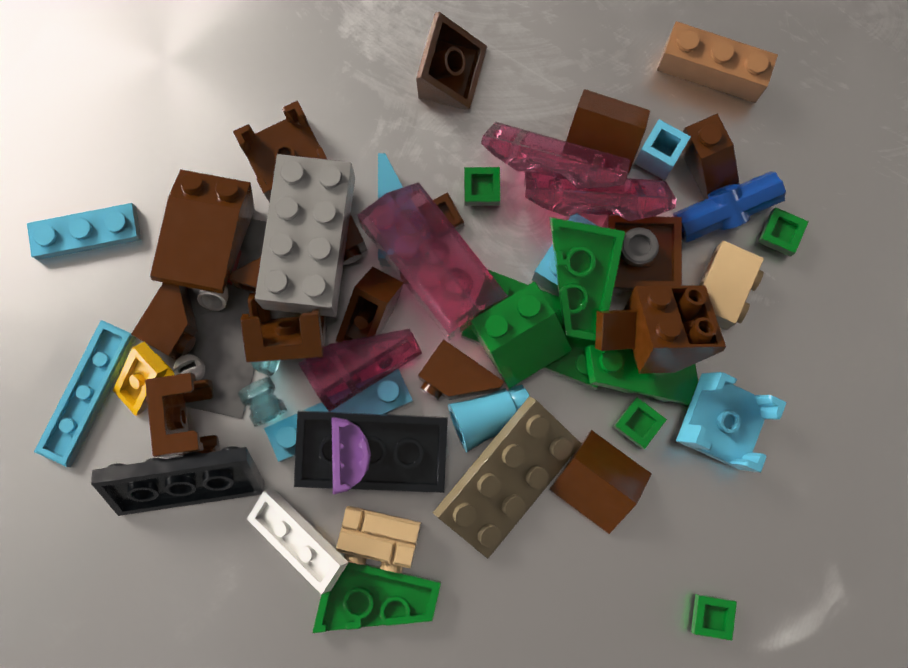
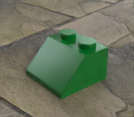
(521, 335)

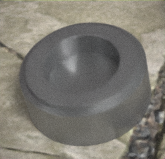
(639, 247)

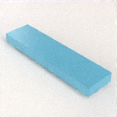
(85, 394)

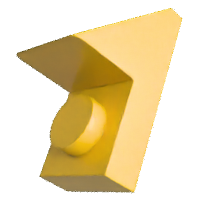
(140, 365)

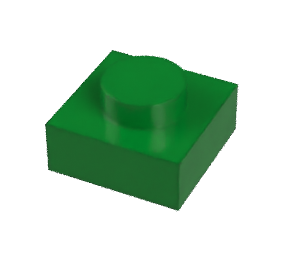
(482, 186)
(783, 231)
(640, 423)
(713, 617)

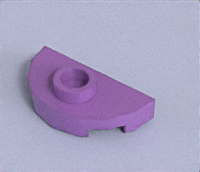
(349, 454)

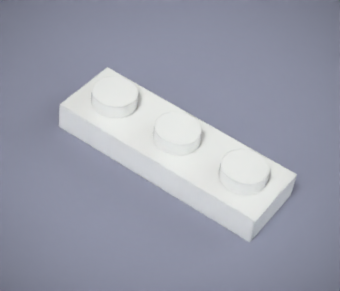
(297, 540)

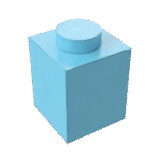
(662, 149)

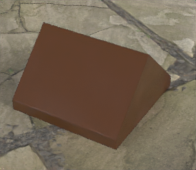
(450, 64)
(608, 125)
(601, 482)

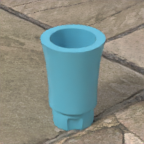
(486, 415)

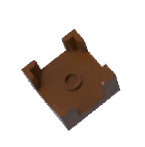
(286, 137)
(667, 264)
(281, 337)
(168, 415)

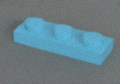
(83, 231)

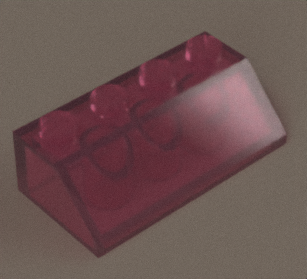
(431, 258)

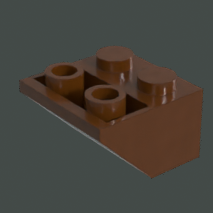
(673, 327)

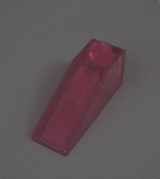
(357, 364)

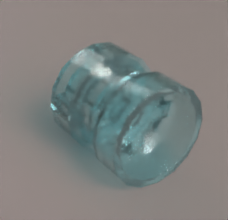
(263, 404)

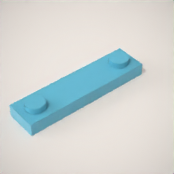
(380, 398)

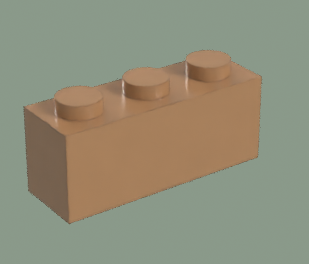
(717, 62)

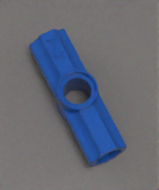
(731, 206)

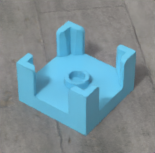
(727, 421)

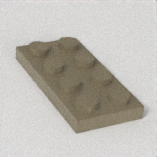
(507, 477)

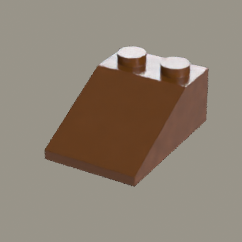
(202, 231)

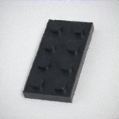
(404, 450)
(178, 481)

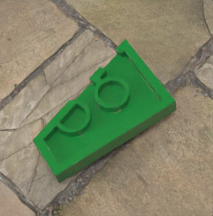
(585, 272)
(619, 372)
(375, 598)

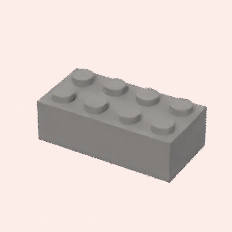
(305, 235)

